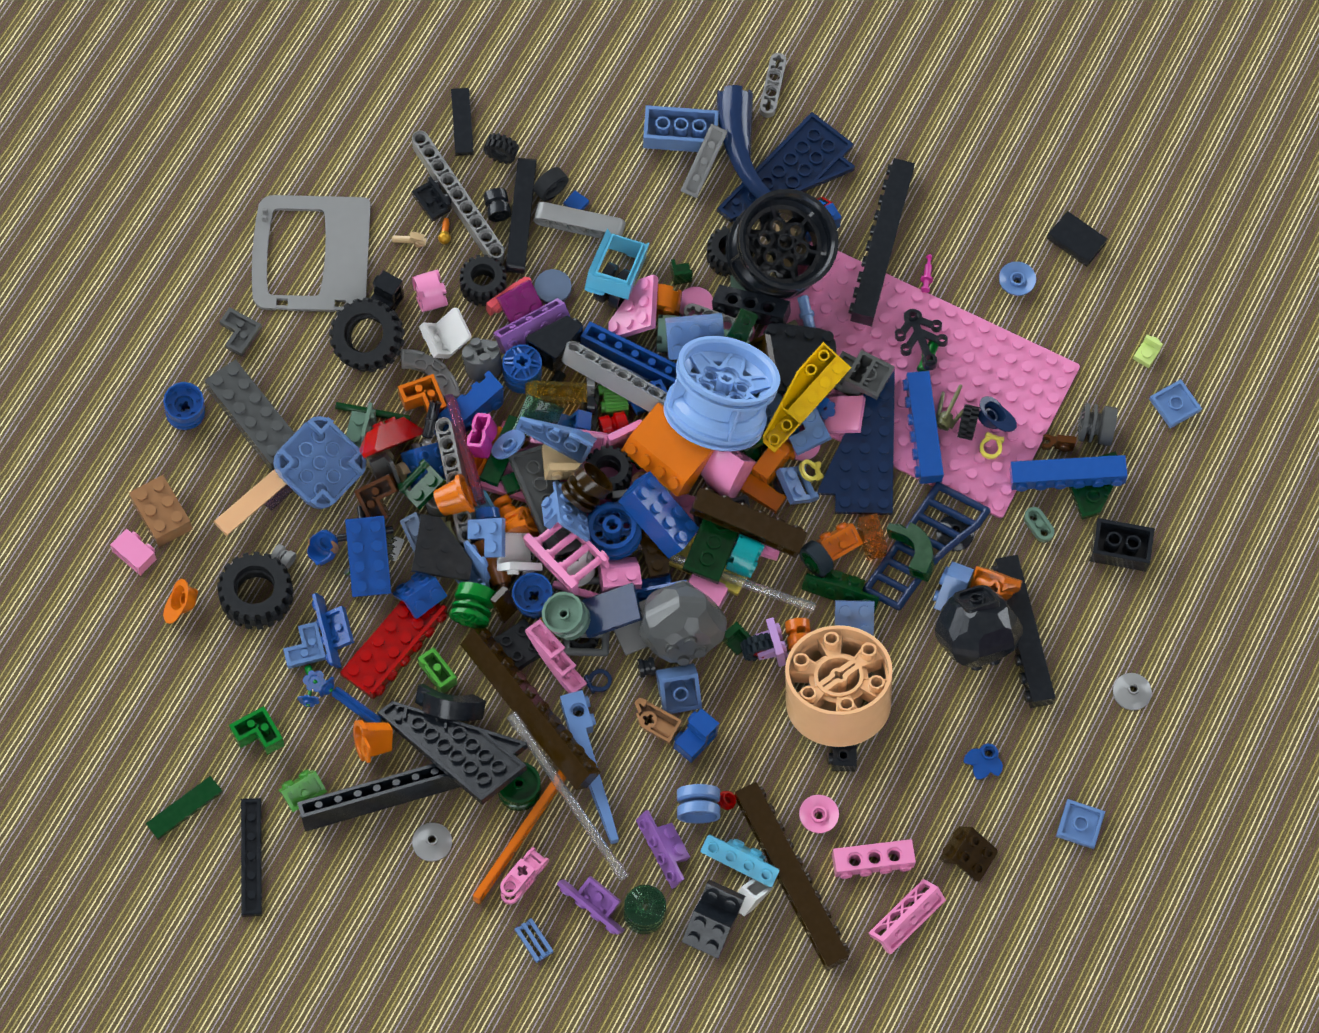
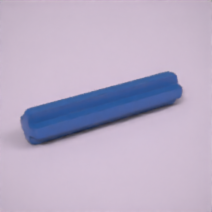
(355, 705)

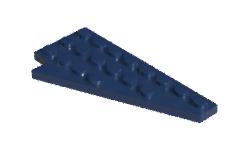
(801, 162)

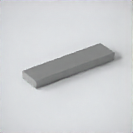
(704, 161)

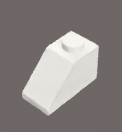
(754, 893)

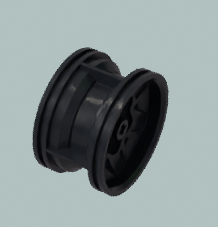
(808, 216)

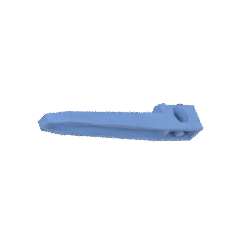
(580, 728)

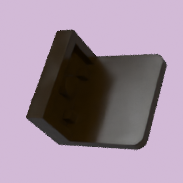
(969, 852)

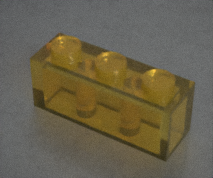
(557, 391)

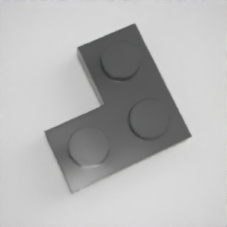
(244, 331)

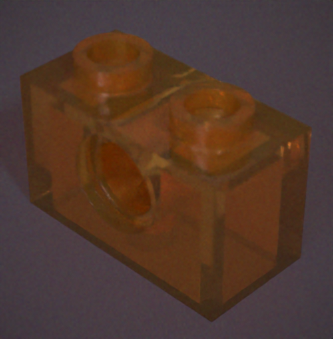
(872, 536)

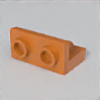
(841, 540)

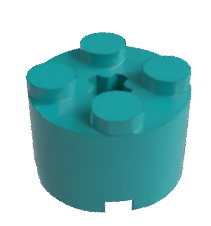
(744, 556)

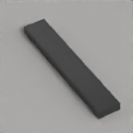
(251, 857)

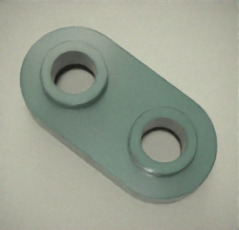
(1040, 525)

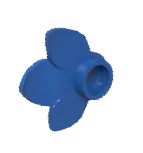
(983, 764)

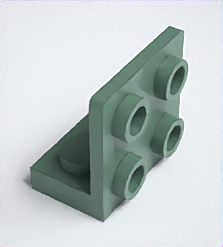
(360, 424)

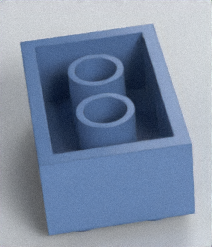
(686, 328)

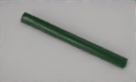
(379, 413)

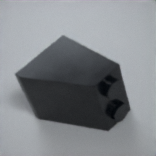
(552, 340)

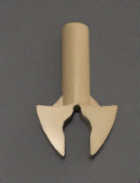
(415, 238)
(402, 471)

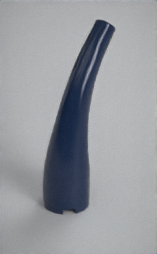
(736, 117)

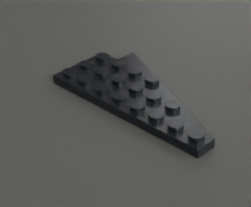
(469, 755)

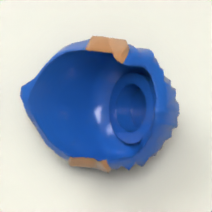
(322, 547)

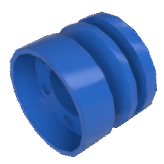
(516, 375)
(183, 396)
(529, 585)

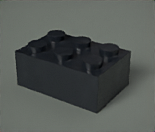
(1122, 544)

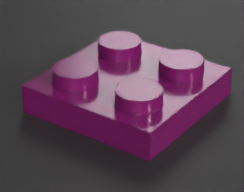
(519, 301)

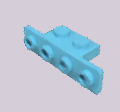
(741, 859)

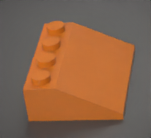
(666, 453)

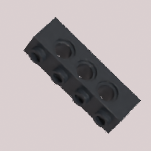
(769, 309)

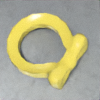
(999, 440)
(816, 466)

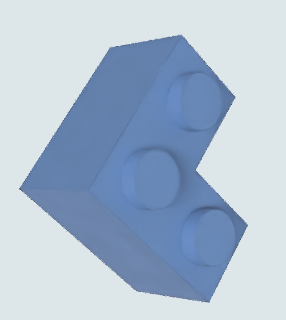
(952, 580)

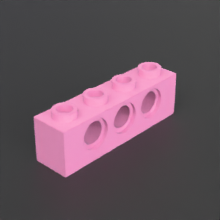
(902, 849)

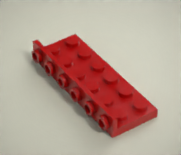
(391, 648)

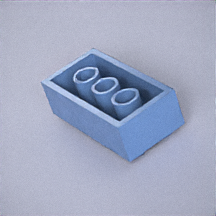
(677, 127)

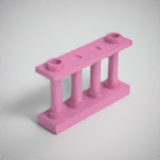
(559, 569)

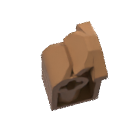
(664, 726)

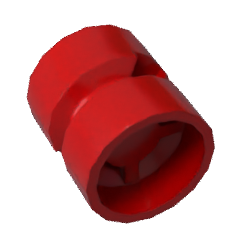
(610, 424)

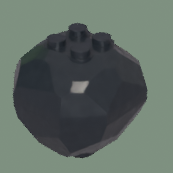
(978, 627)

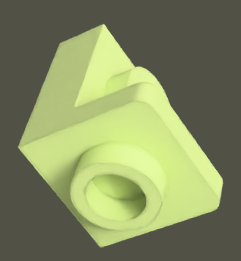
(1148, 351)

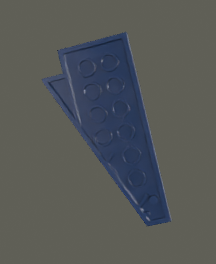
(863, 463)

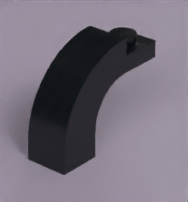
(449, 706)

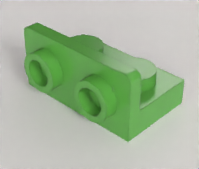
(301, 789)

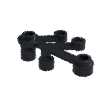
(921, 335)

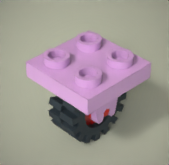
(766, 644)

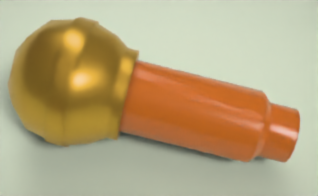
(444, 236)

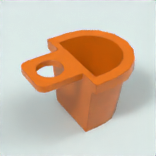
(455, 497)
(372, 738)

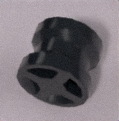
(646, 667)

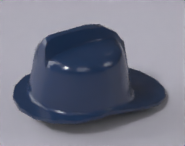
(995, 416)

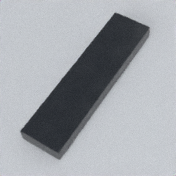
(462, 121)

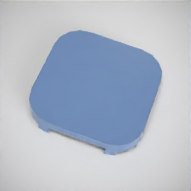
(319, 462)

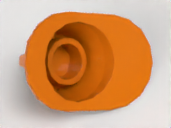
(180, 601)

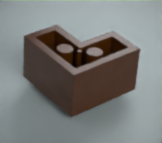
(372, 496)

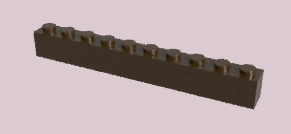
(531, 708)
(792, 878)

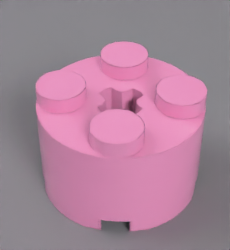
(429, 291)

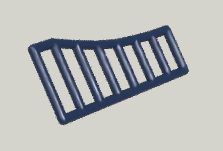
(943, 549)

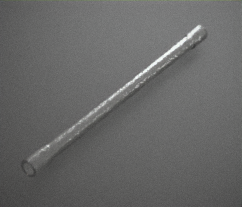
(799, 603)
(615, 865)

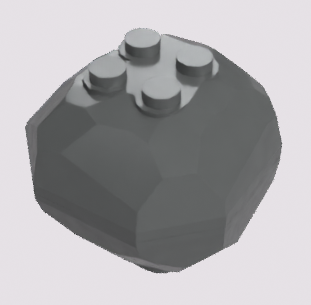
(681, 623)

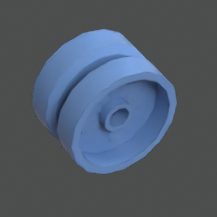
(698, 803)

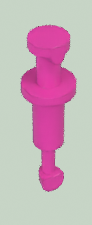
(926, 278)

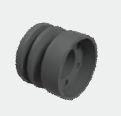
(1097, 424)

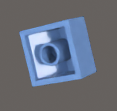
(679, 688)

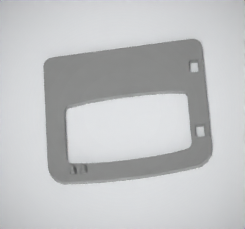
(345, 251)

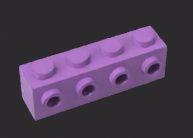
(517, 331)

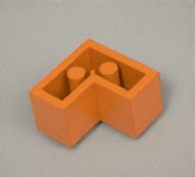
(420, 392)

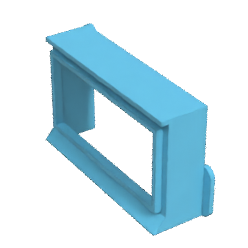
(601, 283)

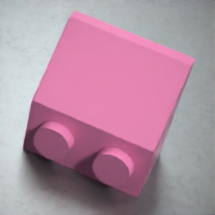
(620, 574)

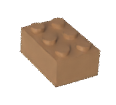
(160, 511)

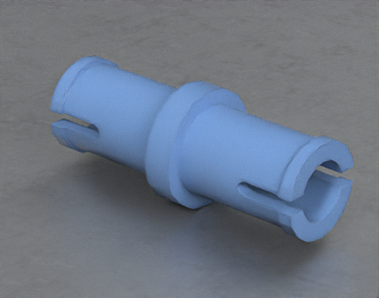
(806, 312)

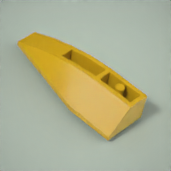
(806, 391)

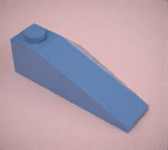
(566, 440)

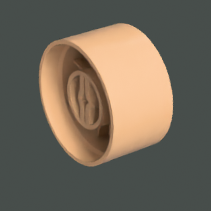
(837, 668)

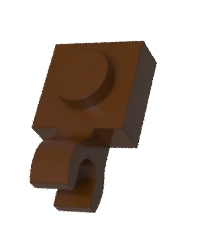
(1061, 442)

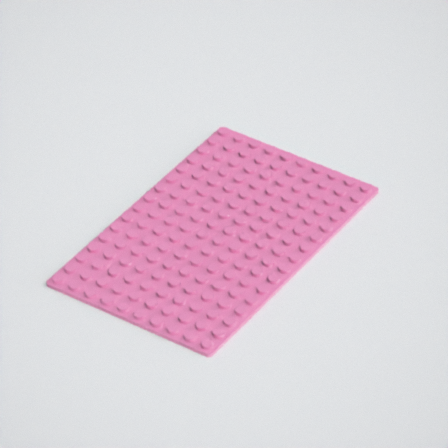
(978, 356)

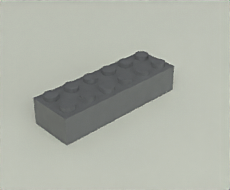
(249, 410)

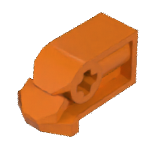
(771, 462)
(521, 521)
(1000, 583)

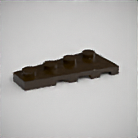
(655, 559)

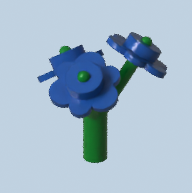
(315, 681)

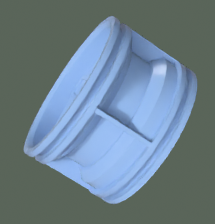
(721, 393)

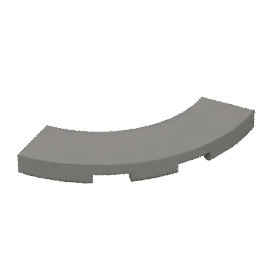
(428, 365)

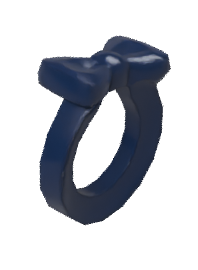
(593, 689)

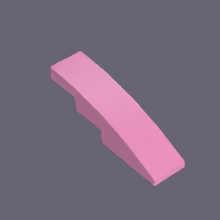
(554, 657)

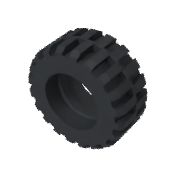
(344, 326)
(251, 567)

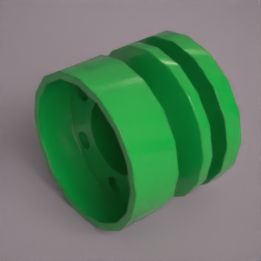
(472, 605)

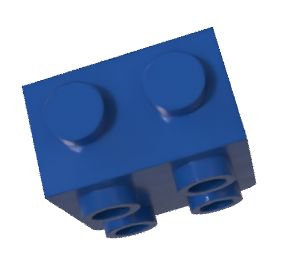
(420, 593)

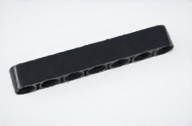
(521, 216)

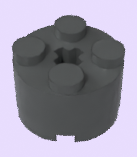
(481, 357)

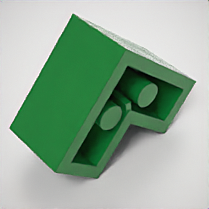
(257, 726)

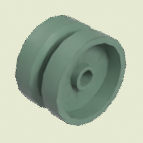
(566, 616)

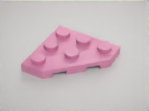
(637, 312)

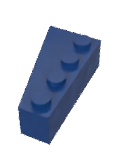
(481, 399)

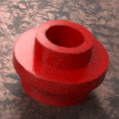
(727, 800)

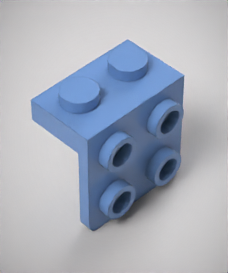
(479, 571)

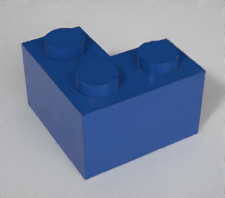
(700, 733)

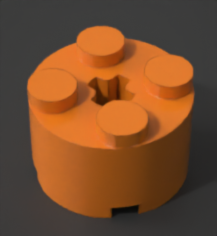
(668, 300)

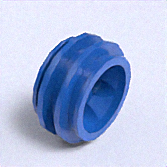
(614, 515)

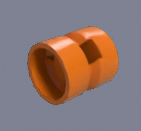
(796, 629)

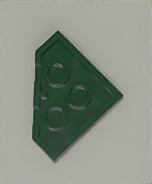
(1091, 499)

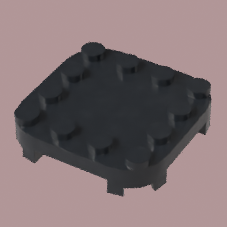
(793, 346)

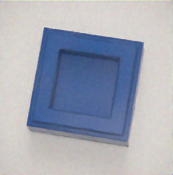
(576, 201)

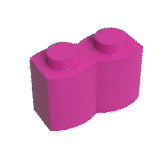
(482, 435)

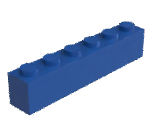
(628, 354)
(924, 427)
(1068, 473)

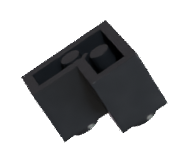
(388, 290)

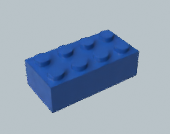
(659, 514)
(368, 556)

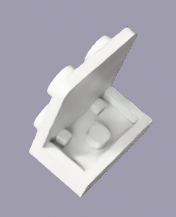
(446, 335)
(517, 556)

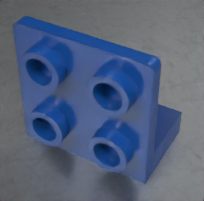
(430, 453)

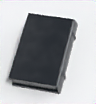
(1077, 238)

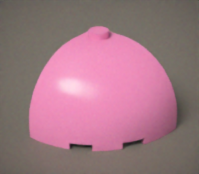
(727, 472)

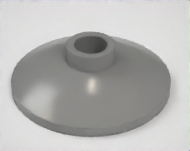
(1129, 699)
(432, 851)

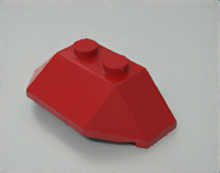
(389, 435)

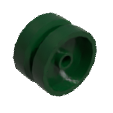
(526, 795)

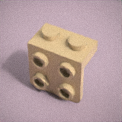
(557, 465)

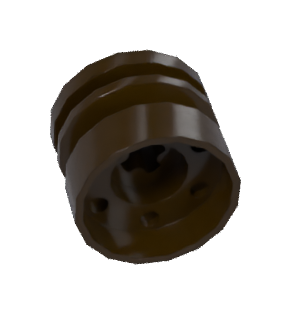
(587, 487)

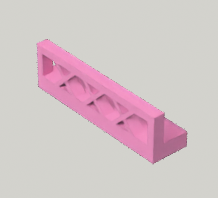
(911, 917)

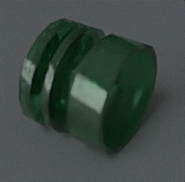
(642, 920)

